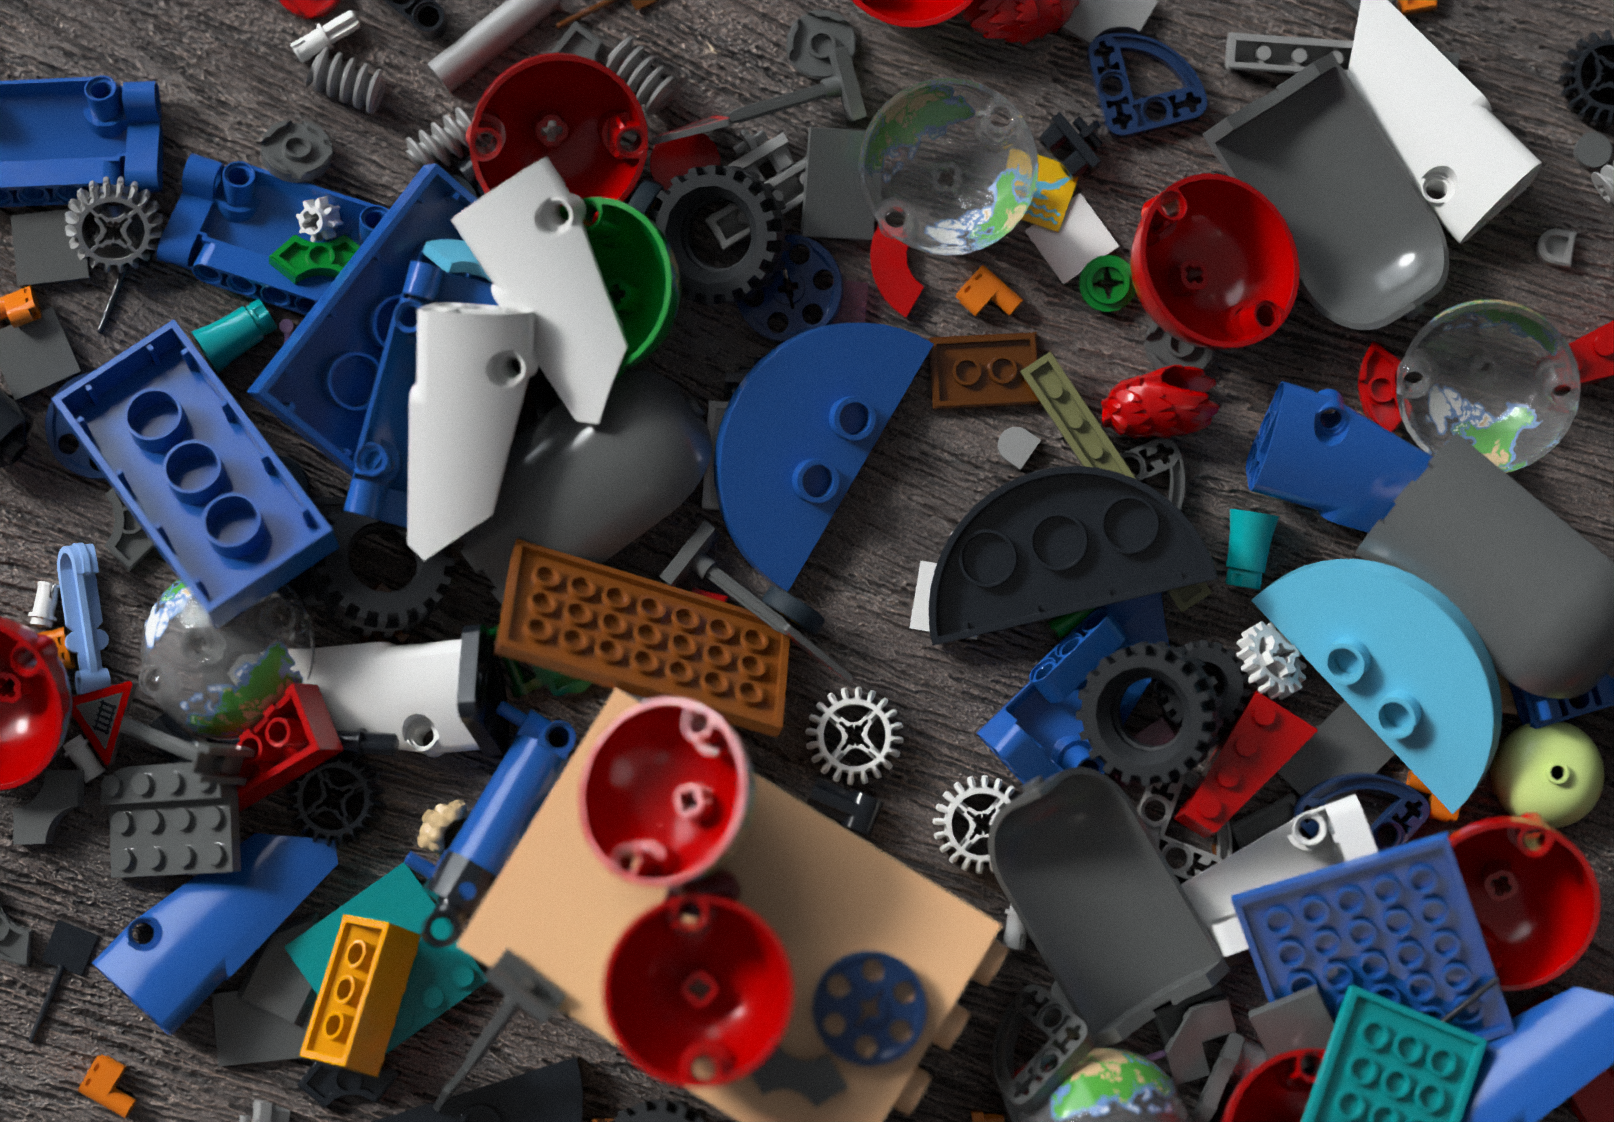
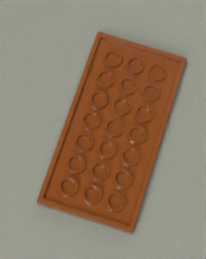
(642, 637)

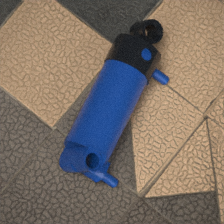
(495, 823)

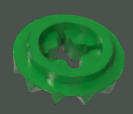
(1094, 272)

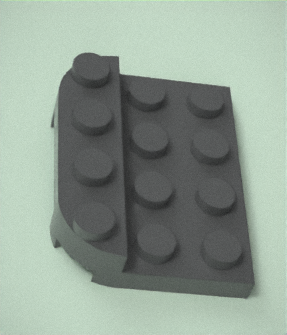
(170, 822)

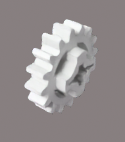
(1271, 661)

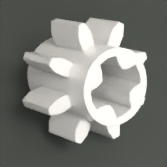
(319, 219)

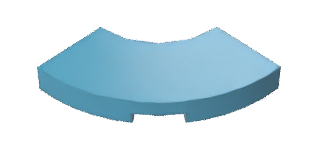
(453, 257)

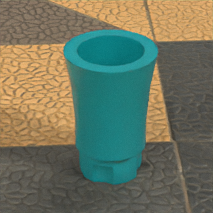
(234, 334)
(1249, 547)

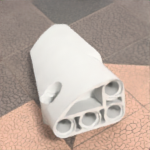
(1437, 122)
(551, 268)
(463, 415)
(395, 692)
(1273, 858)

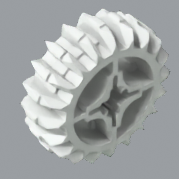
(875, 711)
(957, 804)

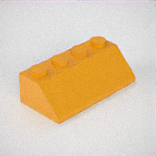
(360, 995)

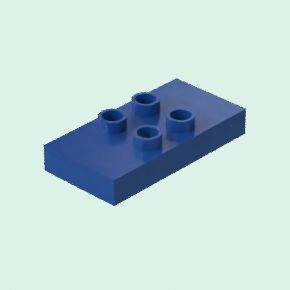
(331, 360)
(195, 474)

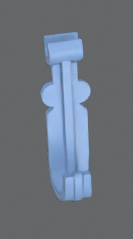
(83, 614)

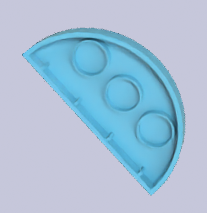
(1399, 662)

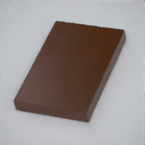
(982, 370)

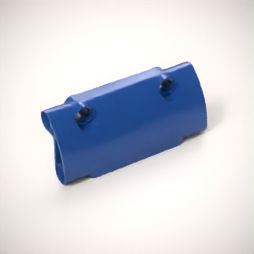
(75, 132)
(232, 229)
(384, 491)

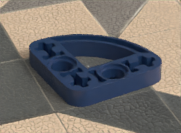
(1137, 108)
(1363, 780)

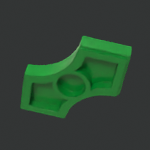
(304, 259)

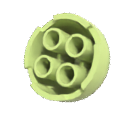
(1524, 778)

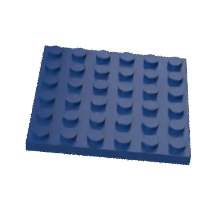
(1381, 924)

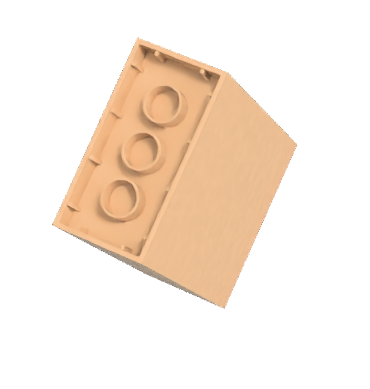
(807, 881)

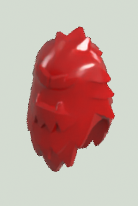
(1018, 19)
(1160, 403)

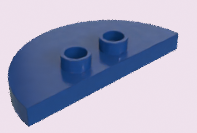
(802, 435)

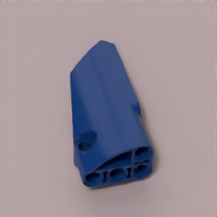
(1332, 460)
(1039, 725)
(213, 926)
(1545, 1060)

